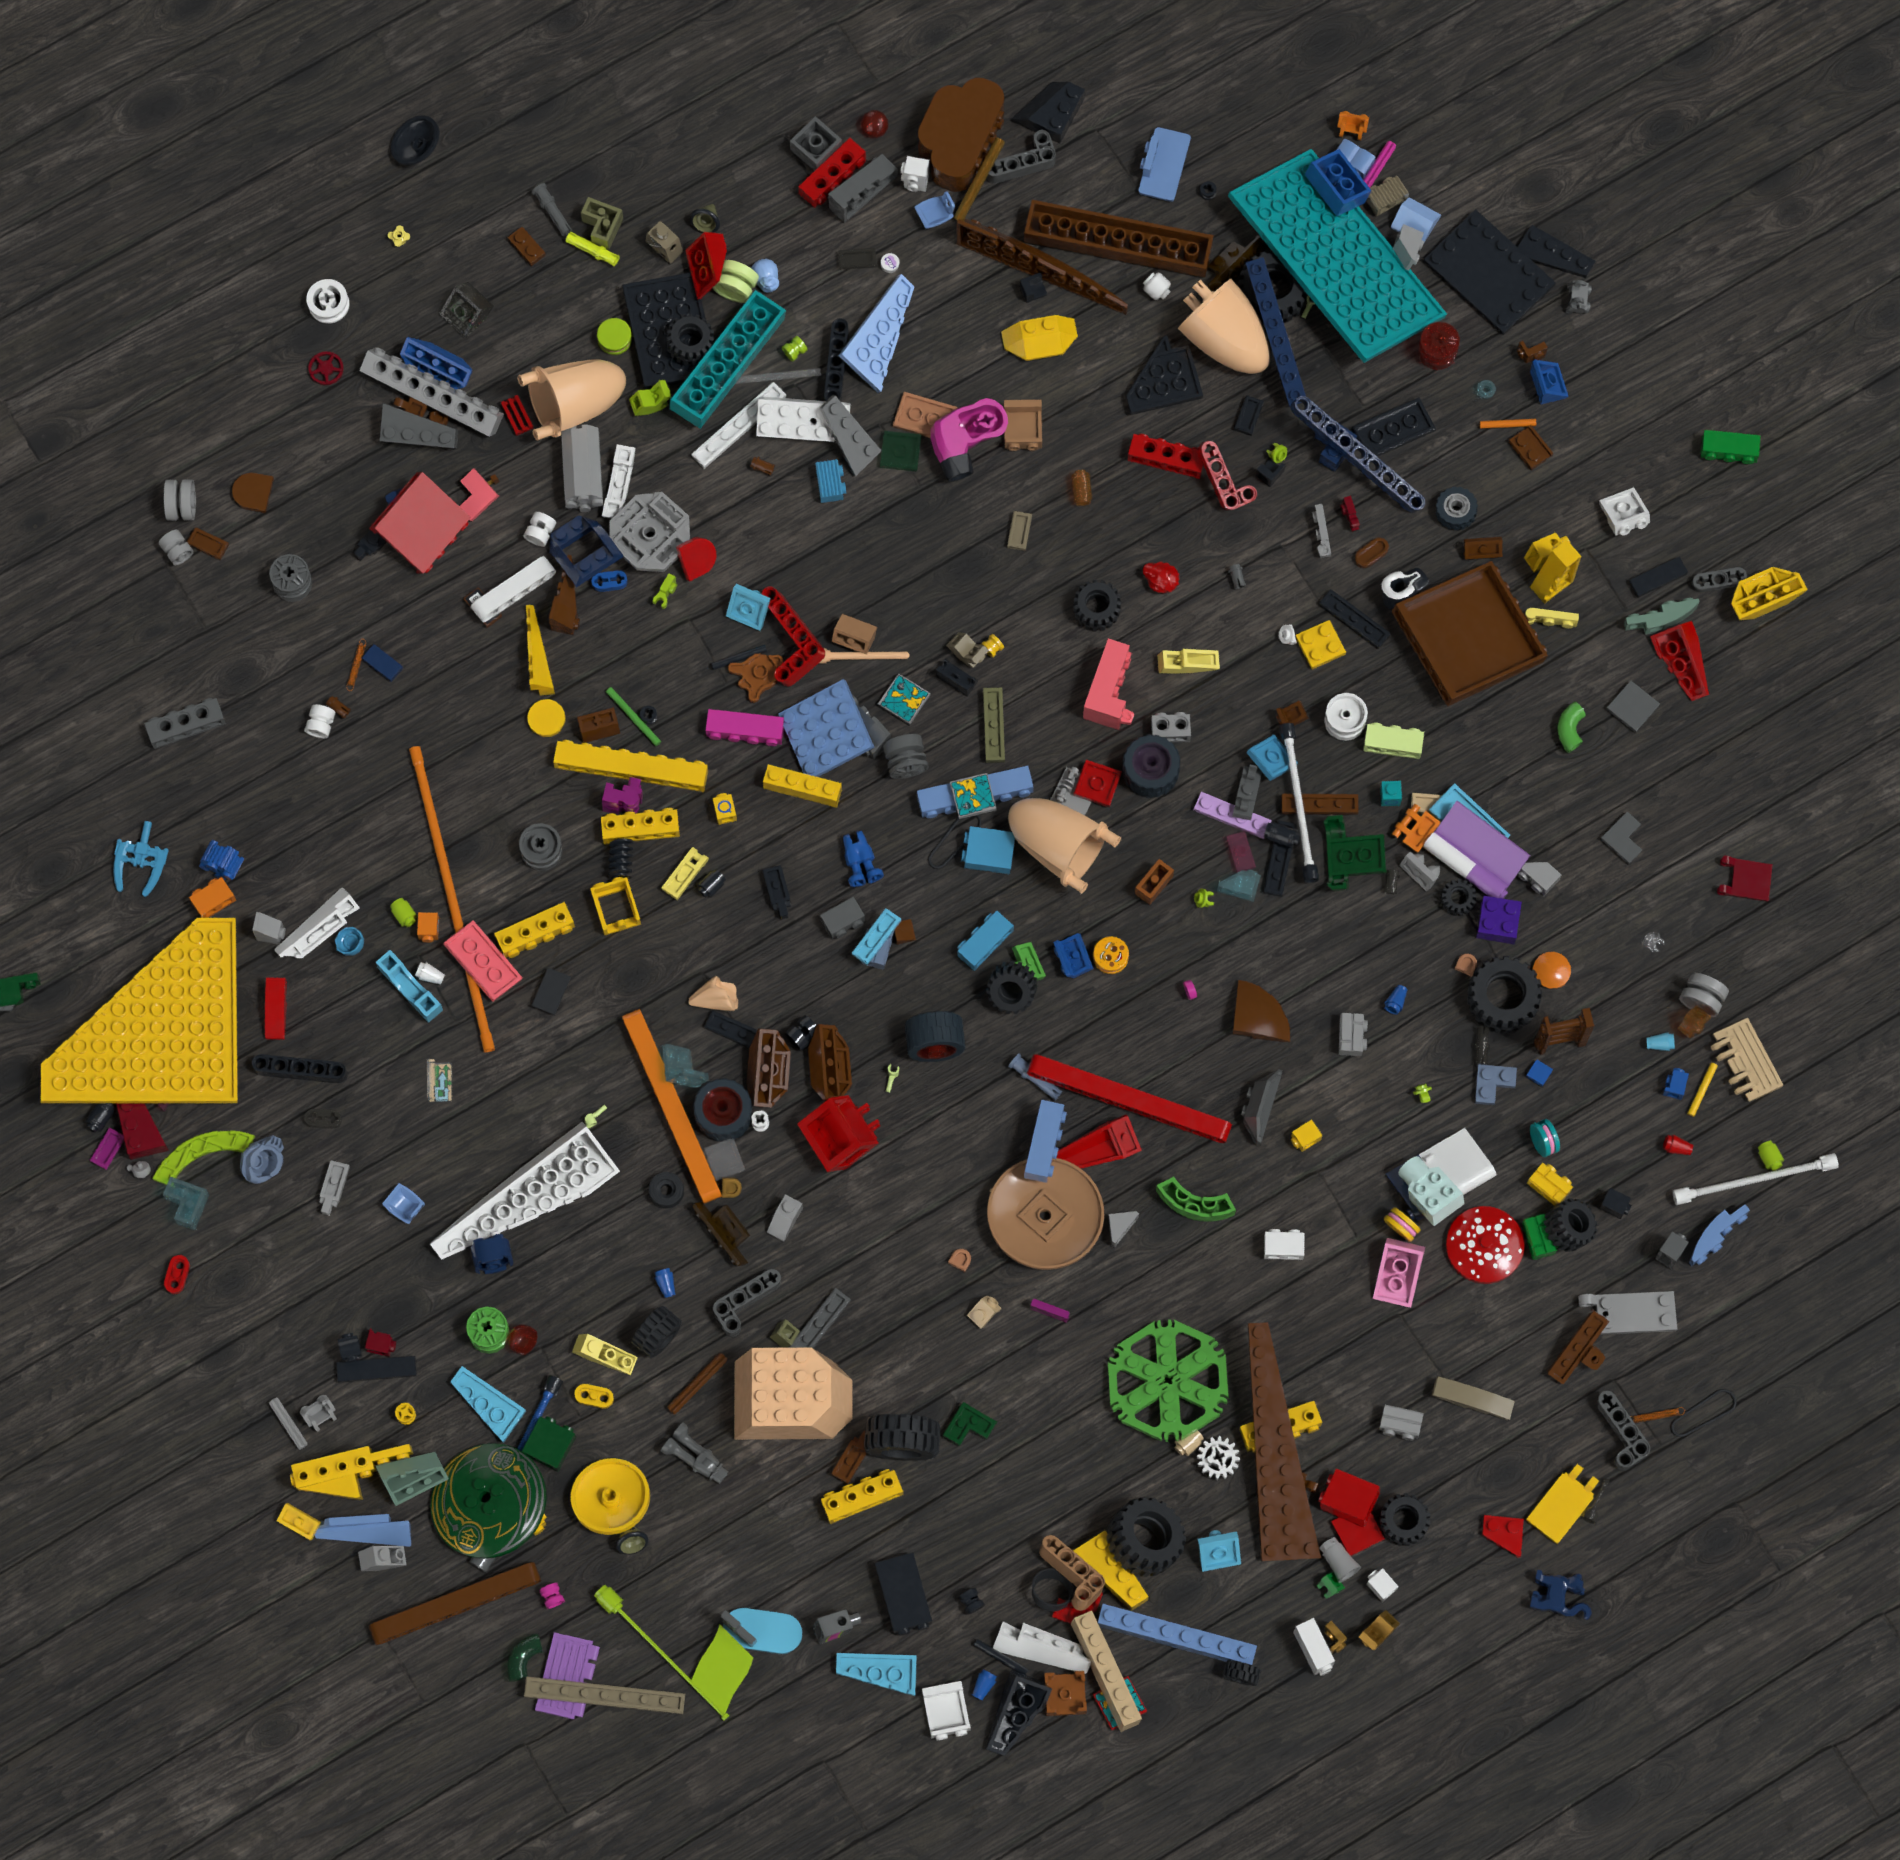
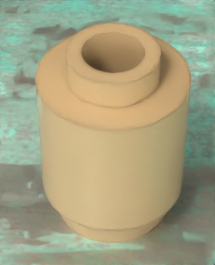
(1189, 1444)

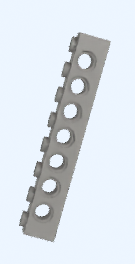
(372, 367)

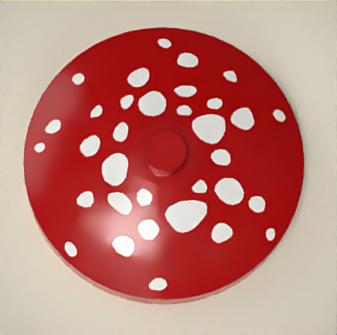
(1485, 1245)

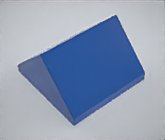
(1548, 381)

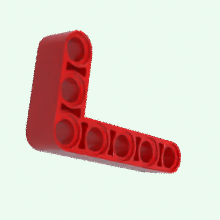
(797, 632)

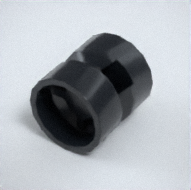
(797, 1037)

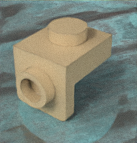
(984, 1311)

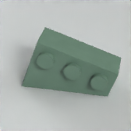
(411, 1476)

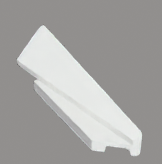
(318, 926)
(1041, 1647)

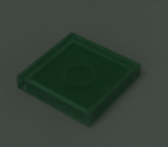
(900, 451)

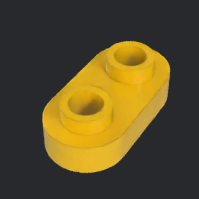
(595, 1394)

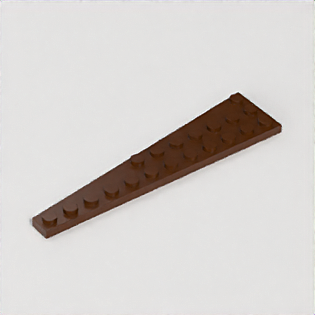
(1282, 1499)

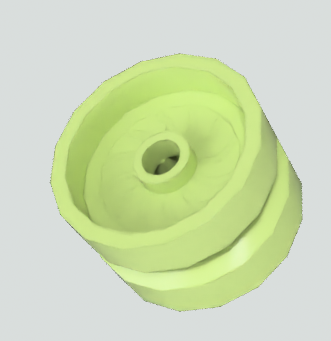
(736, 281)

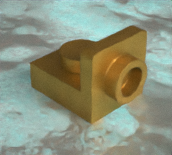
(1334, 1633)

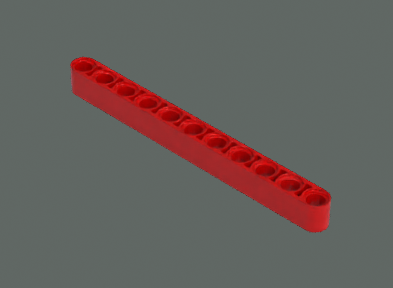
(1129, 1098)

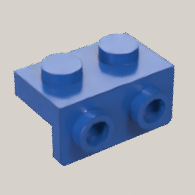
(1073, 956)

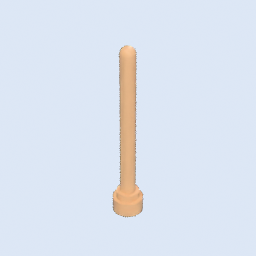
(858, 655)

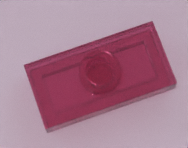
(1241, 852)

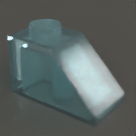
(1241, 885)

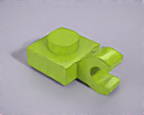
(668, 586)

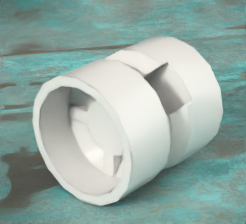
(538, 530)
(319, 723)

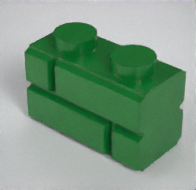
(1537, 1238)

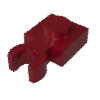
(1349, 510)

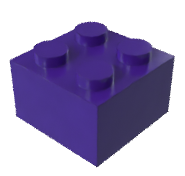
(1499, 920)

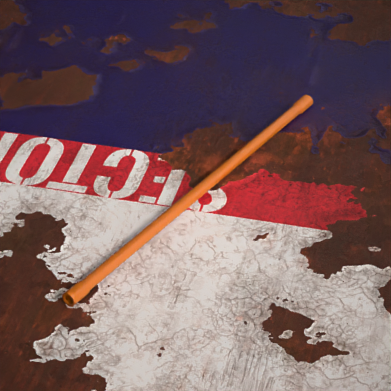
(418, 763)

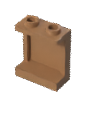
(1024, 424)

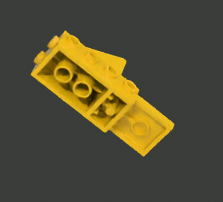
(339, 1480)

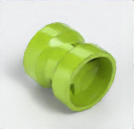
(793, 349)

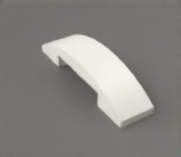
(619, 480)

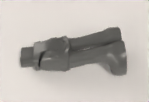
(704, 1464)

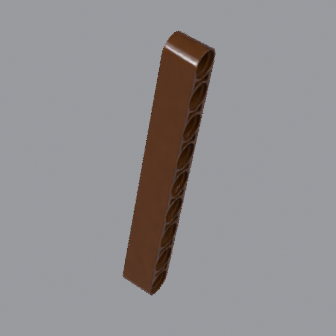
(454, 1603)

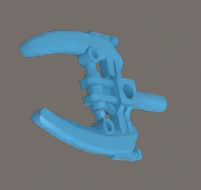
(141, 851)

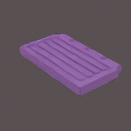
(568, 1662)

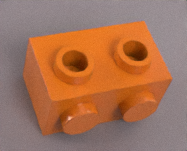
(212, 898)

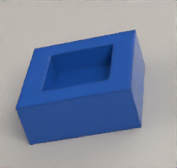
(1539, 1073)

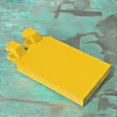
(1562, 1505)

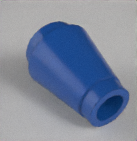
(1395, 1001)
(665, 1281)
(984, 1683)

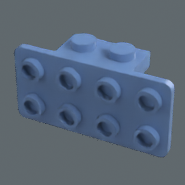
(1163, 164)

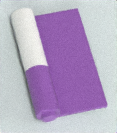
(1476, 851)

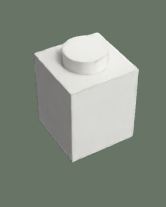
(1381, 1584)

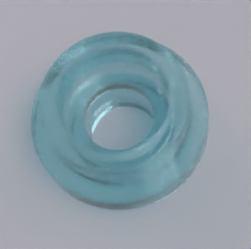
(1486, 384)

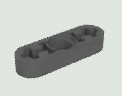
(1714, 586)

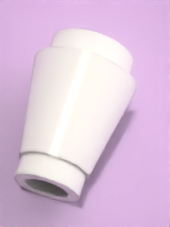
(429, 973)

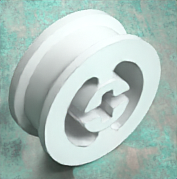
(330, 311)

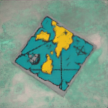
(904, 699)
(973, 796)

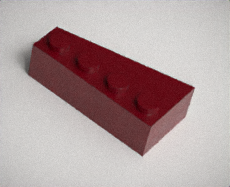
(140, 1131)

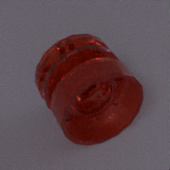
(1438, 355)

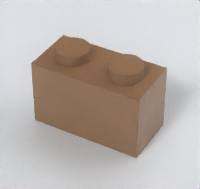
(854, 634)

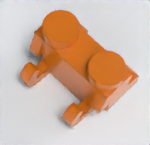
(1352, 123)

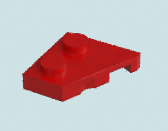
(1504, 1532)

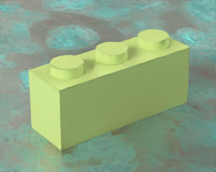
(1393, 741)

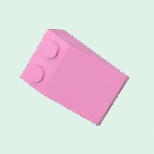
(1399, 1272)

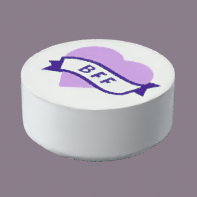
(889, 263)

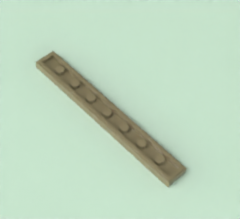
(604, 1695)

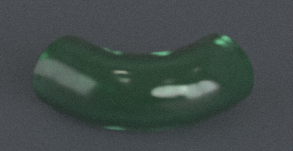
(520, 1656)

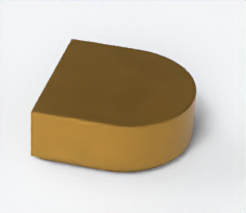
(730, 1187)

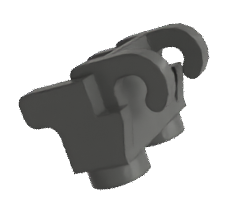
(1579, 295)

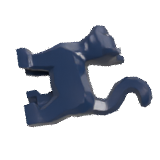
(1556, 1592)

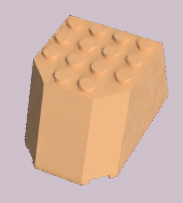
(790, 1395)

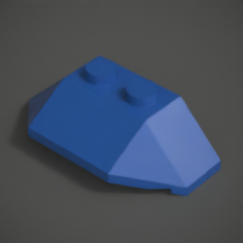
(436, 361)

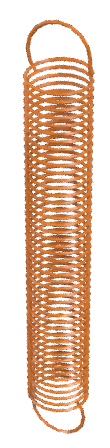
(357, 665)
(1648, 1416)

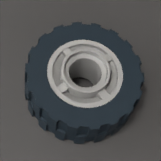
(1456, 519)

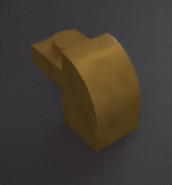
(1379, 1630)

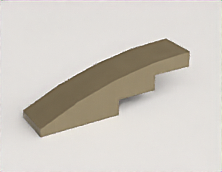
(1473, 1398)

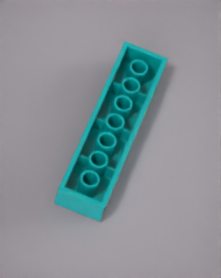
(727, 359)

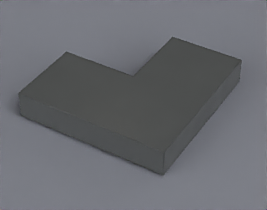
(1618, 838)
(733, 1624)

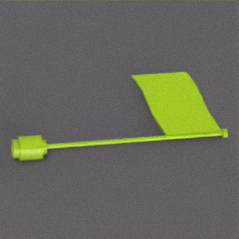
(718, 1670)

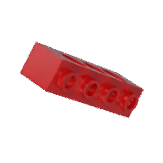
(848, 151)
(1156, 459)

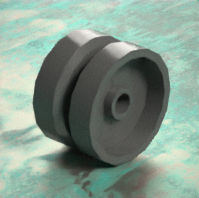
(531, 852)

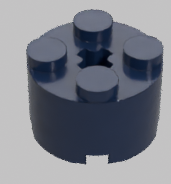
(491, 1254)

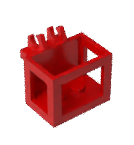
(839, 1132)

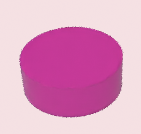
(1190, 989)

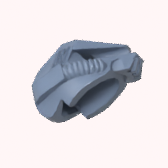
(262, 1159)

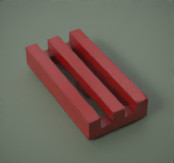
(511, 402)

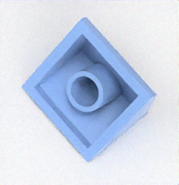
(1415, 216)

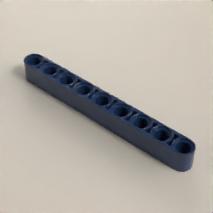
(1366, 455)

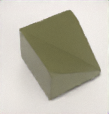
(784, 1334)

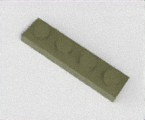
(994, 725)

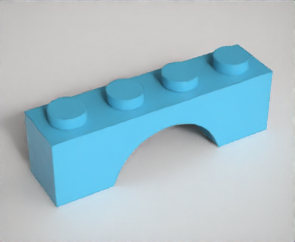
(407, 985)

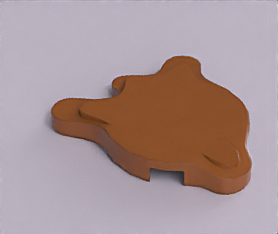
(756, 674)

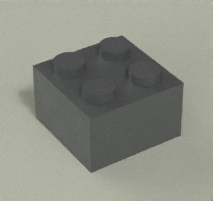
(815, 143)

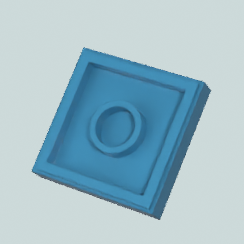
(1270, 757)

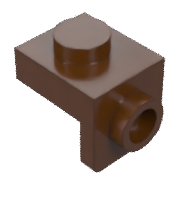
(1534, 353)
(1292, 714)

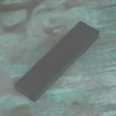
(821, 1320)

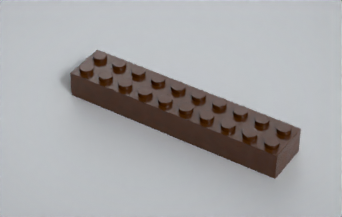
(1118, 238)

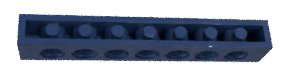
(1275, 329)

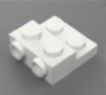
(1625, 511)

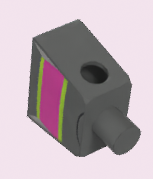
(828, 1629)

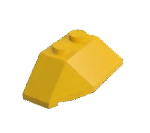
(1040, 337)
(1766, 592)

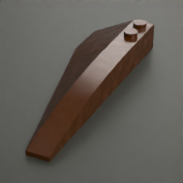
(1031, 260)

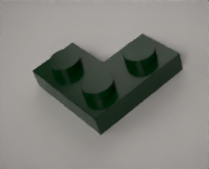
(968, 1419)

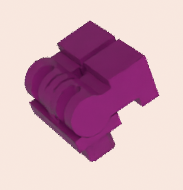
(625, 800)

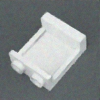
(946, 1710)

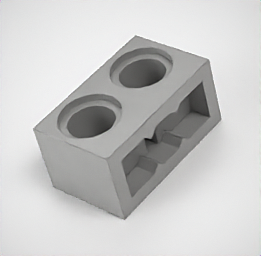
(1170, 721)

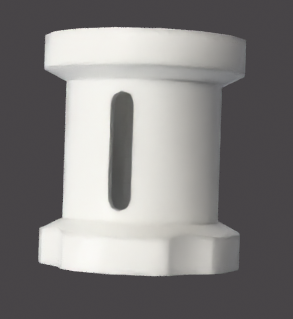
(761, 1126)

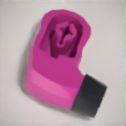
(964, 430)

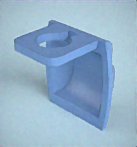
(935, 210)
(403, 1203)

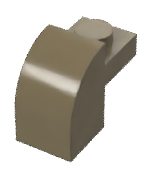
(967, 650)

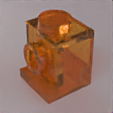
(1694, 1022)

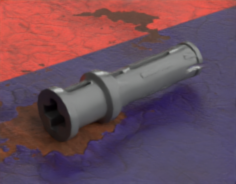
(548, 203)

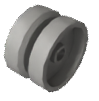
(179, 500)
(1704, 993)

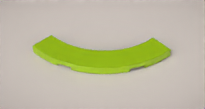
(200, 1146)

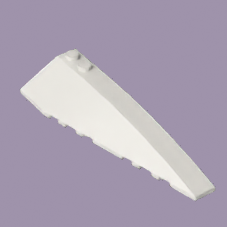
(555, 1177)

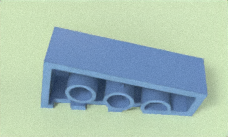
(1044, 1141)

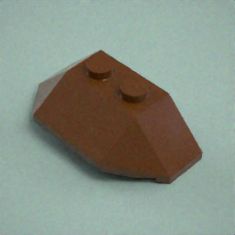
(829, 1062)
(767, 1068)

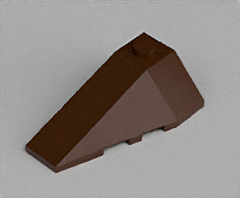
(563, 613)

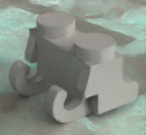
(318, 1412)

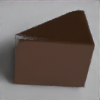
(904, 932)

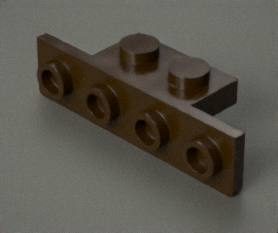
(1231, 261)
(726, 1229)

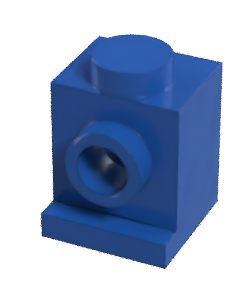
(1676, 1084)

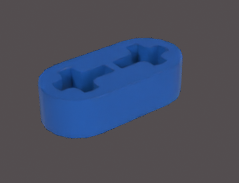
(611, 585)

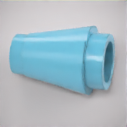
(1661, 1042)

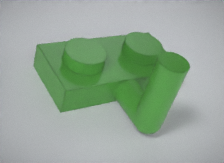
(1026, 954)

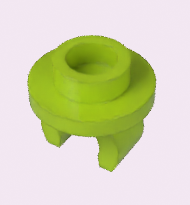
(1278, 454)
(1201, 898)
(1422, 1091)

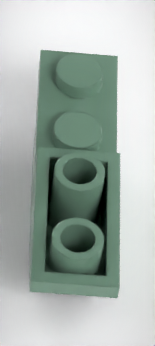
(1668, 616)

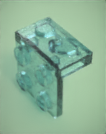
(679, 1067)

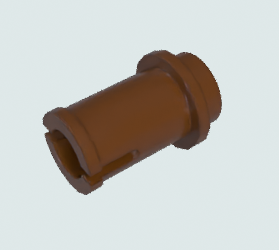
(762, 465)
(338, 707)

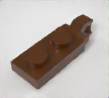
(850, 1459)

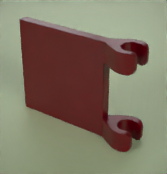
(1749, 879)

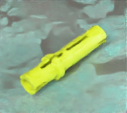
(598, 251)

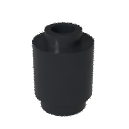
(711, 883)

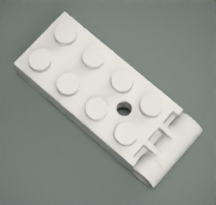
(793, 419)

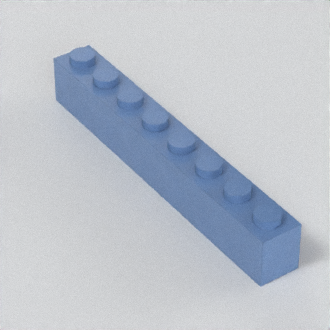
(1175, 1635)

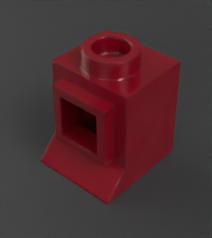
(380, 1343)

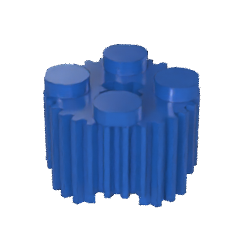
(221, 860)

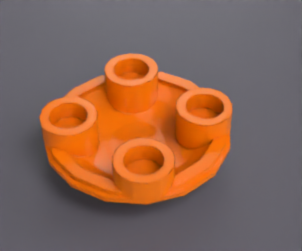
(1552, 969)

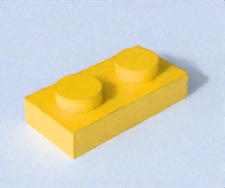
(298, 1521)

